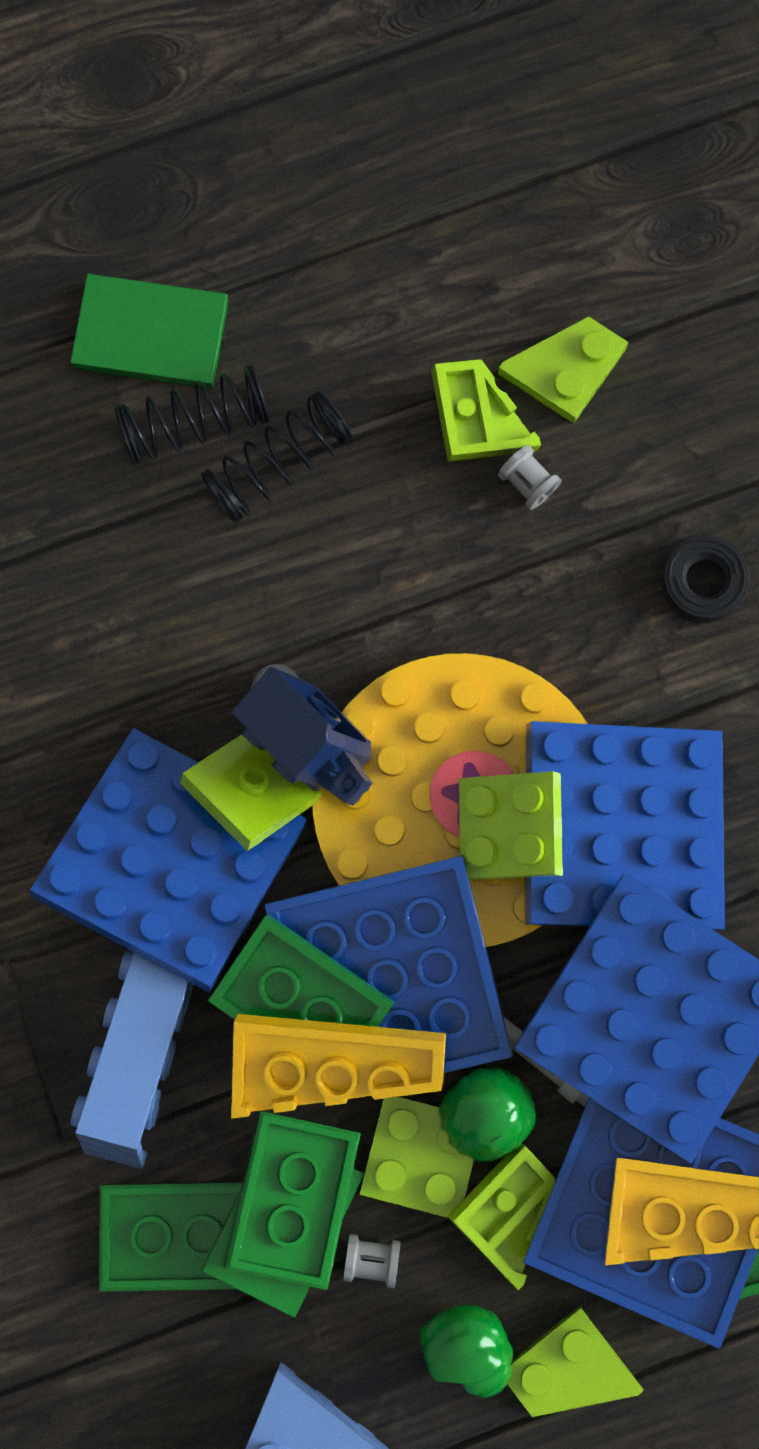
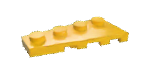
(311, 1062)
(679, 1212)

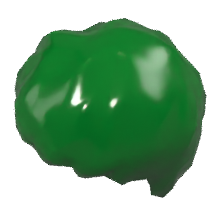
(487, 1114)
(468, 1349)

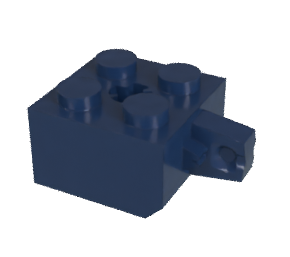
(305, 735)

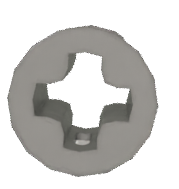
(529, 477)
(371, 1270)

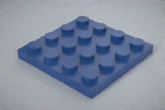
(635, 807)
(159, 867)
(417, 944)
(651, 1018)
(570, 1241)

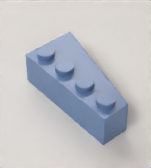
(131, 1062)
(305, 1419)

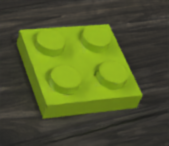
(511, 825)
(414, 1161)

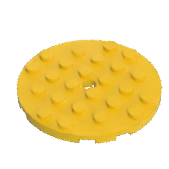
(415, 724)

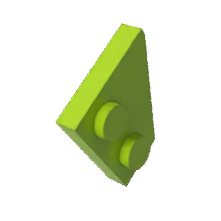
(566, 366)
(476, 414)
(505, 1212)
(570, 1369)

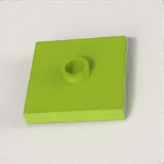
(247, 792)

